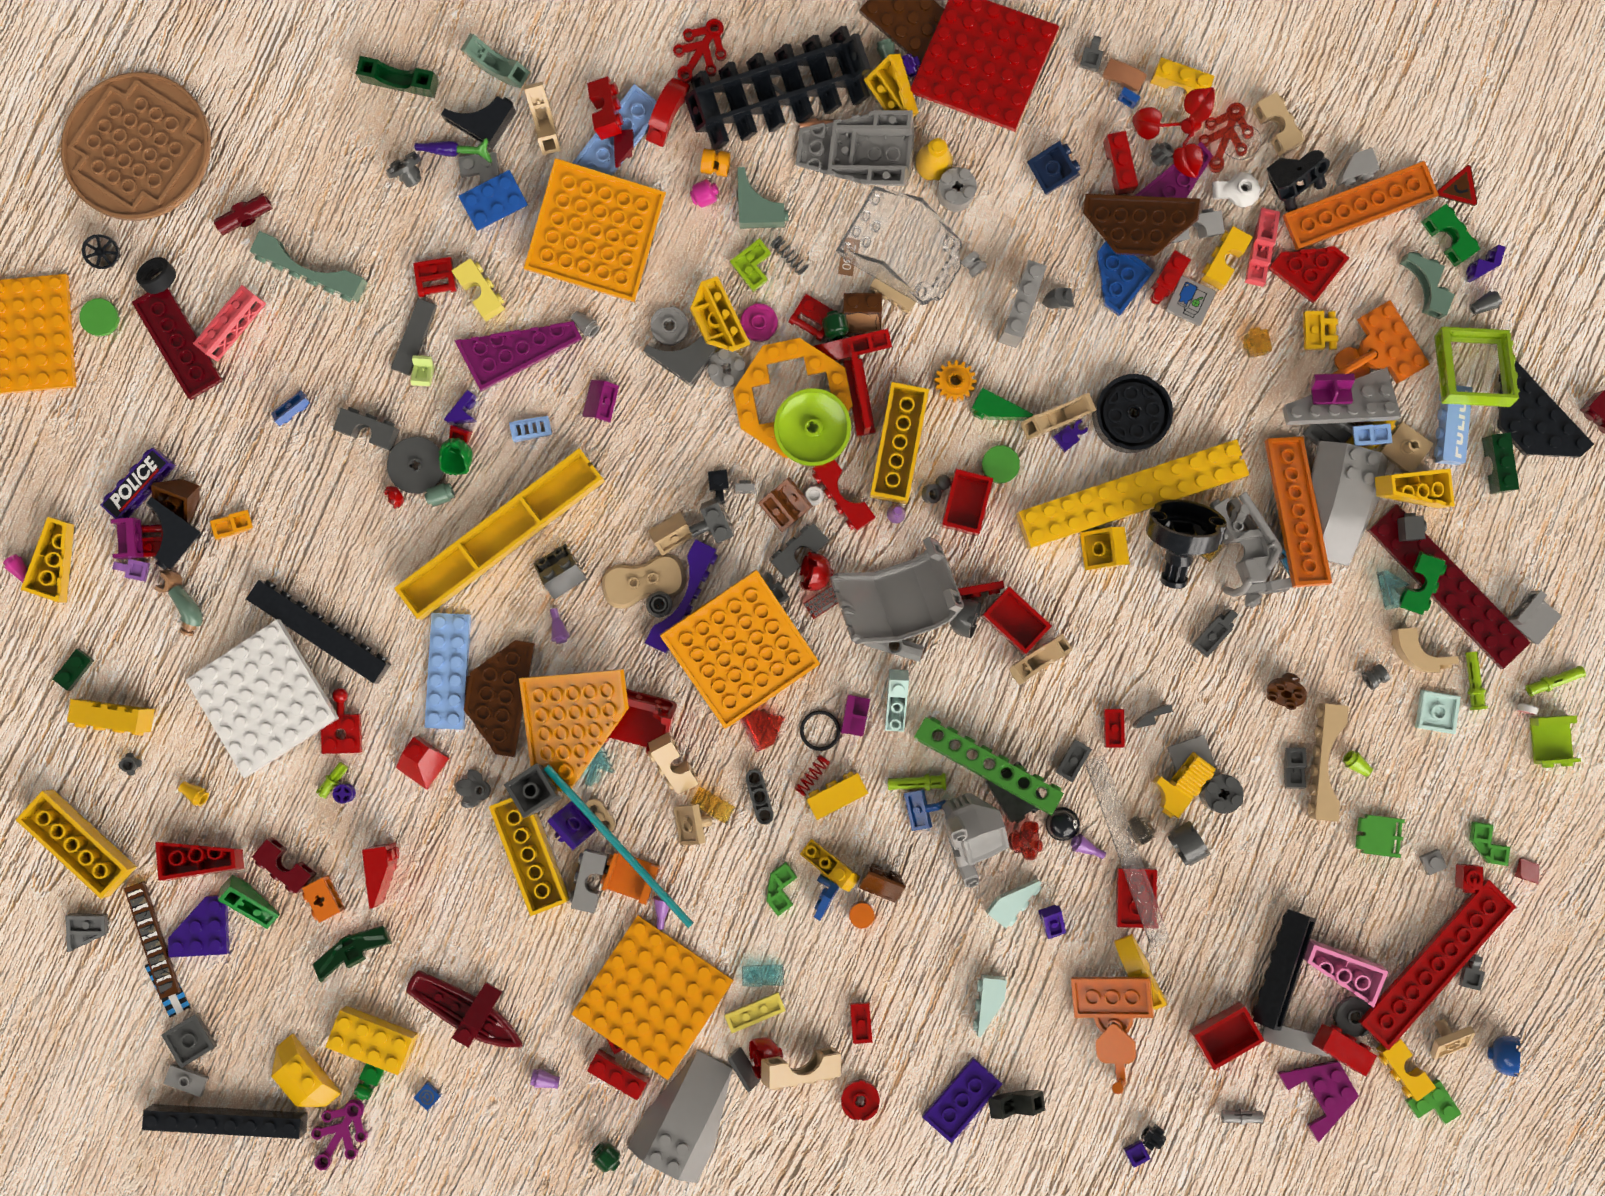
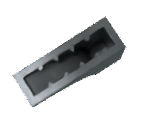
(684, 363)

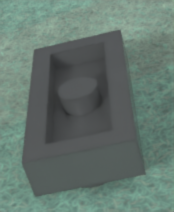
(1073, 760)

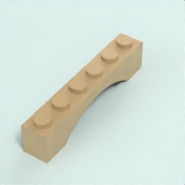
(1331, 722)

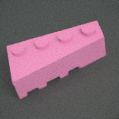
(1348, 970)

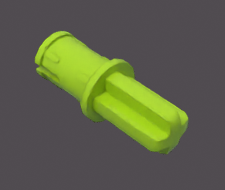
(332, 780)

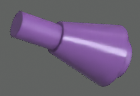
(896, 513)
(559, 632)
(1083, 845)
(661, 911)

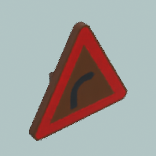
(1460, 188)

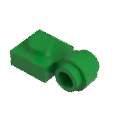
(371, 1076)

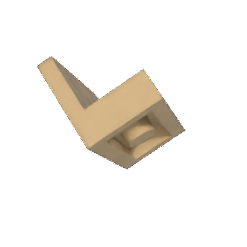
(670, 533)

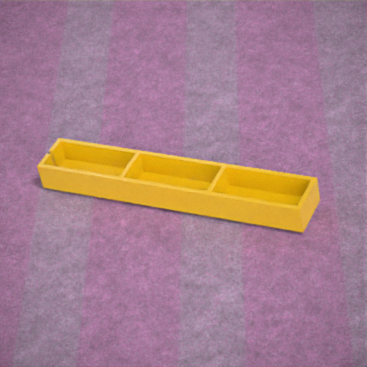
(1132, 494)
(499, 534)

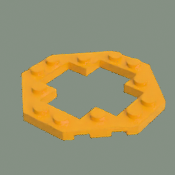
(758, 375)

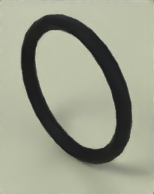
(837, 732)

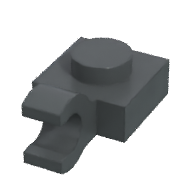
(1092, 56)
(1472, 976)

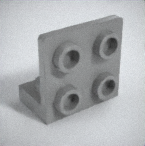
(1534, 617)

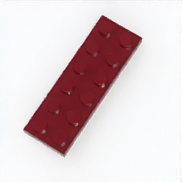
(175, 341)

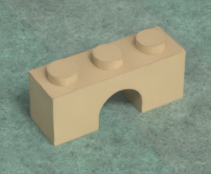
(1274, 109)
(679, 776)

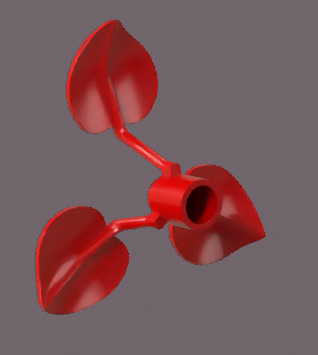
(1199, 105)

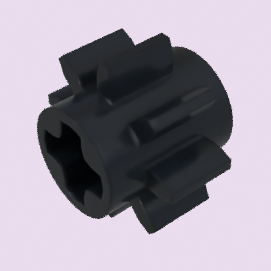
(1153, 1137)

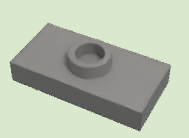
(186, 1080)

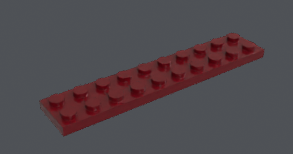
(1455, 593)

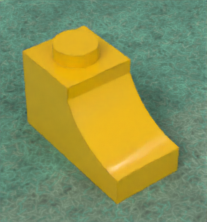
(1172, 800)

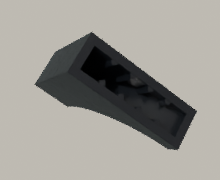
(485, 123)
(177, 535)

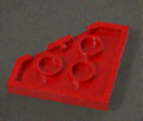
(1309, 269)

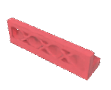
(227, 321)

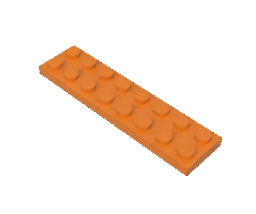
(1360, 205)
(1298, 512)

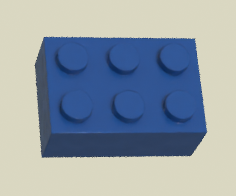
(493, 200)

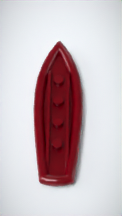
(453, 1003)

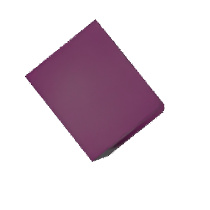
(129, 538)

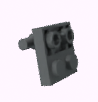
(1329, 432)

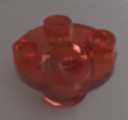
(1026, 840)

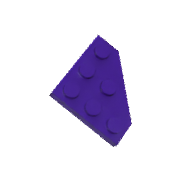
(203, 931)

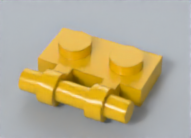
(1314, 330)

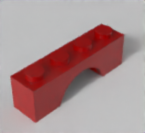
(857, 514)

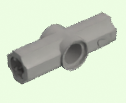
(906, 649)

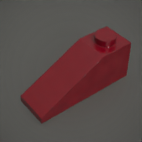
(477, 1015)

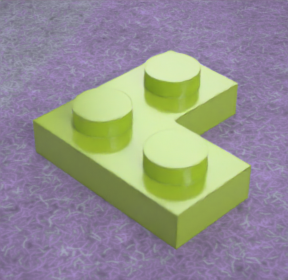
(747, 264)

